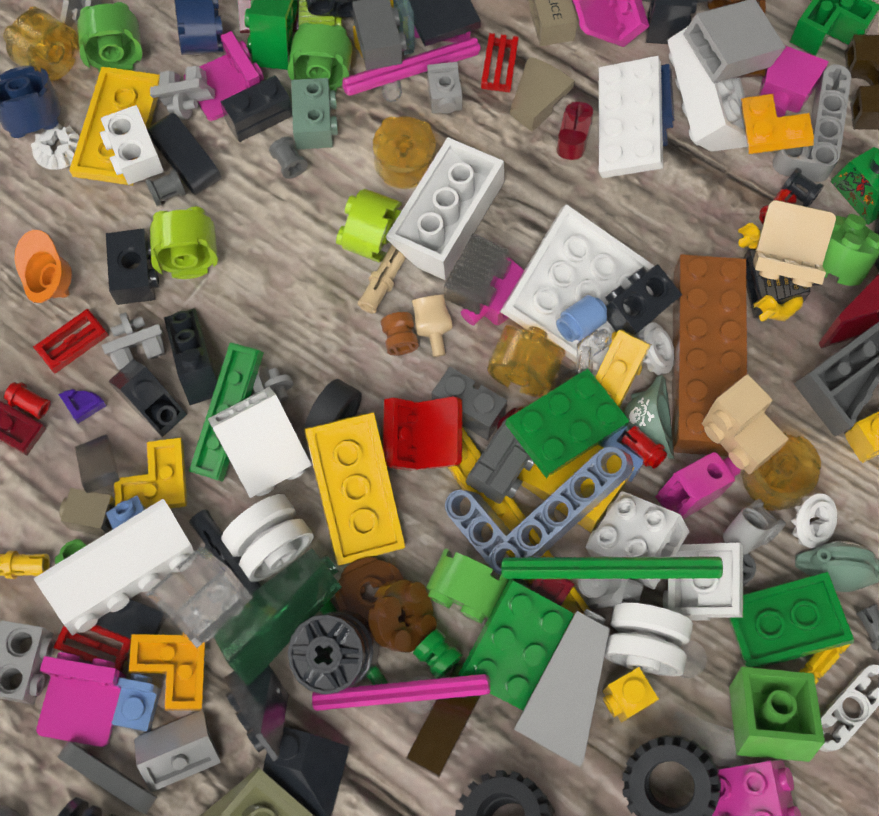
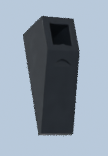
(191, 356)
(260, 709)

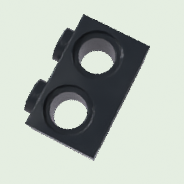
(641, 304)

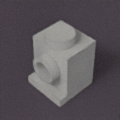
(444, 87)

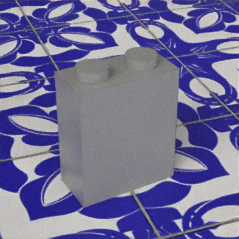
(733, 40)

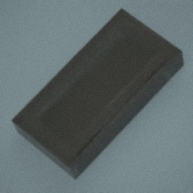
(97, 464)

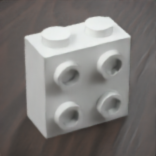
(637, 530)

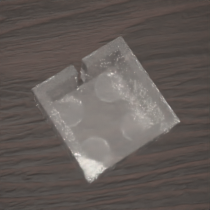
(216, 598)

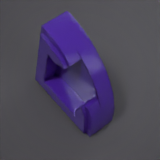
(82, 403)

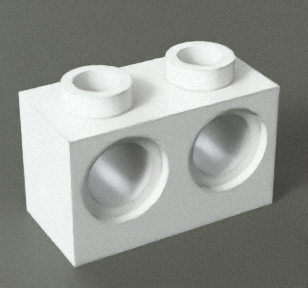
(130, 145)

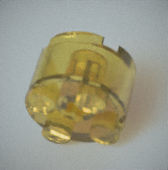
(41, 42)
(403, 151)
(526, 360)
(785, 490)

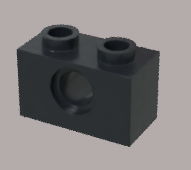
(126, 284)

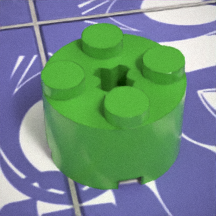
(109, 36)
(320, 53)
(851, 250)
(465, 584)

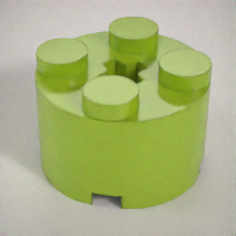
(368, 224)
(183, 243)

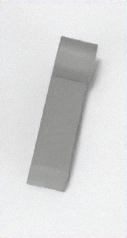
(828, 127)

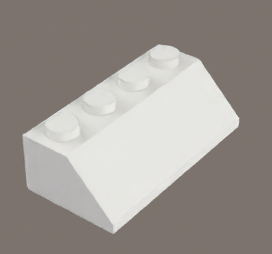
(711, 108)
(447, 207)
(115, 568)

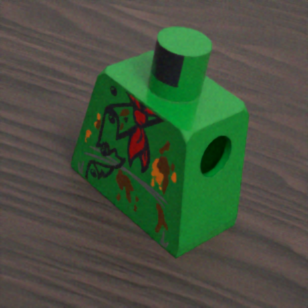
(860, 184)

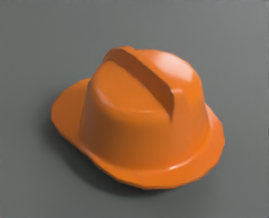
(41, 268)

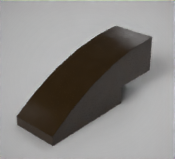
(441, 731)

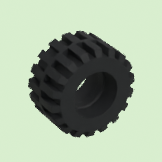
(678, 750)
(504, 790)

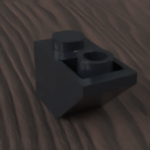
(147, 397)

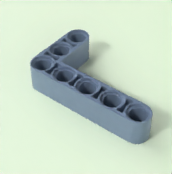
(542, 516)

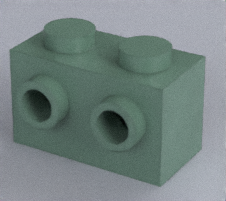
(312, 113)

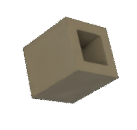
(86, 511)

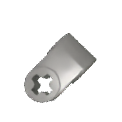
(753, 527)

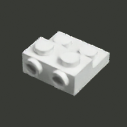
(709, 597)

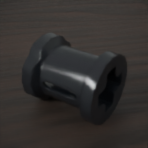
(813, 189)

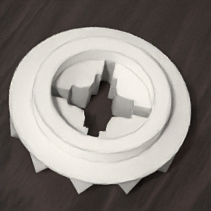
(65, 152)
(661, 353)
(820, 530)

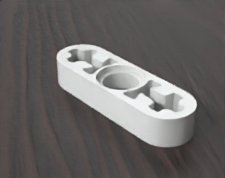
(843, 734)

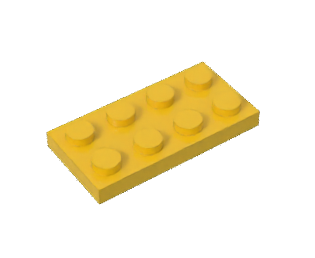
(113, 92)
(354, 488)

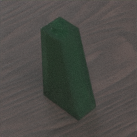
(274, 614)

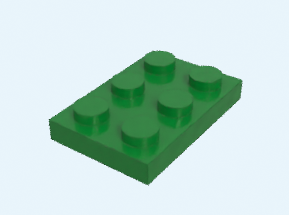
(566, 422)
(790, 622)
(517, 643)

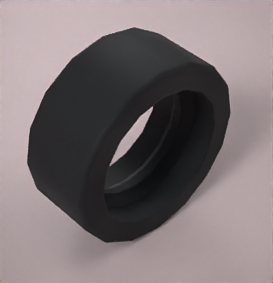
(334, 403)

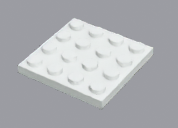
(568, 265)

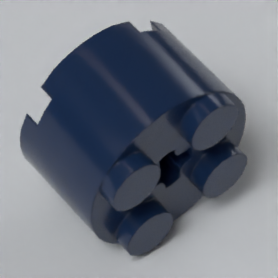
(199, 26)
(27, 101)

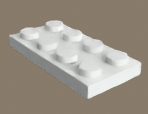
(630, 117)

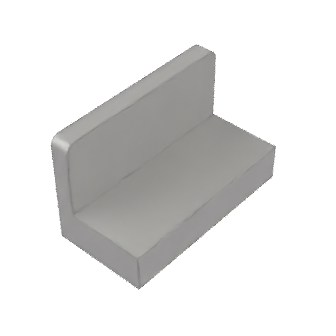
(175, 751)

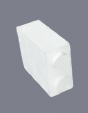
(260, 442)

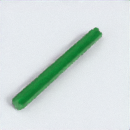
(612, 567)

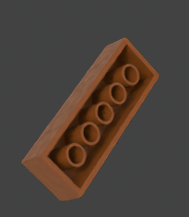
(706, 344)

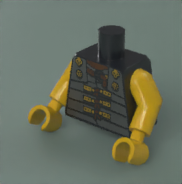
(767, 296)

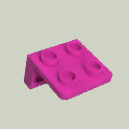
(612, 19)
(229, 75)
(79, 700)
(756, 790)

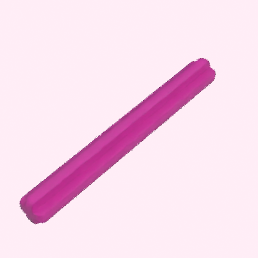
(410, 66)
(403, 692)

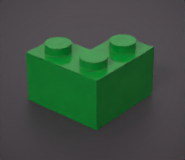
(835, 19)
(271, 31)

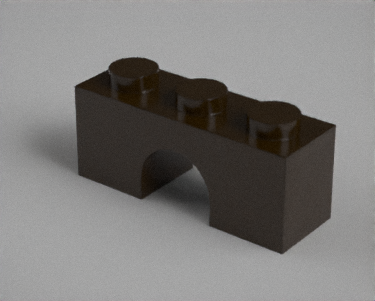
(863, 63)

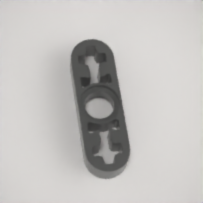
(107, 777)

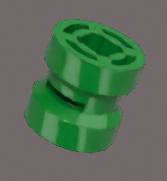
(437, 654)

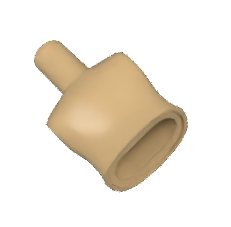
(432, 321)

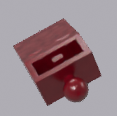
(856, 317)

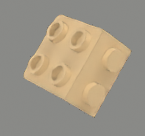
(794, 243)

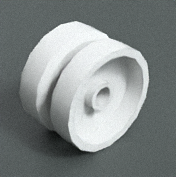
(267, 537)
(648, 639)

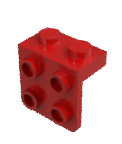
(422, 433)

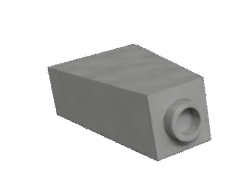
(566, 694)

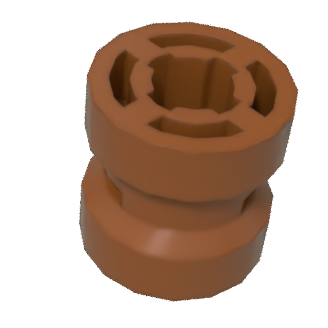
(399, 333)

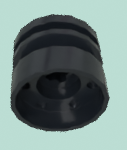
(352, 656)

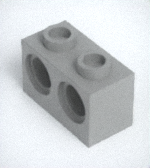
(27, 664)

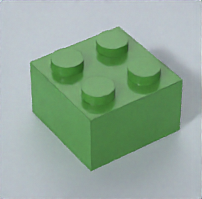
(776, 714)

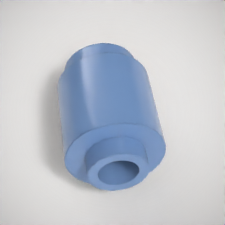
(582, 318)

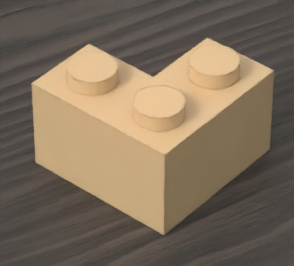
(743, 427)

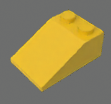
(545, 487)

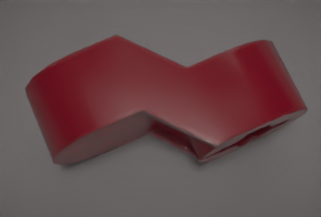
(574, 130)

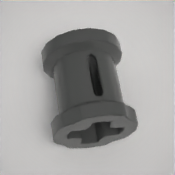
(288, 157)
(165, 187)

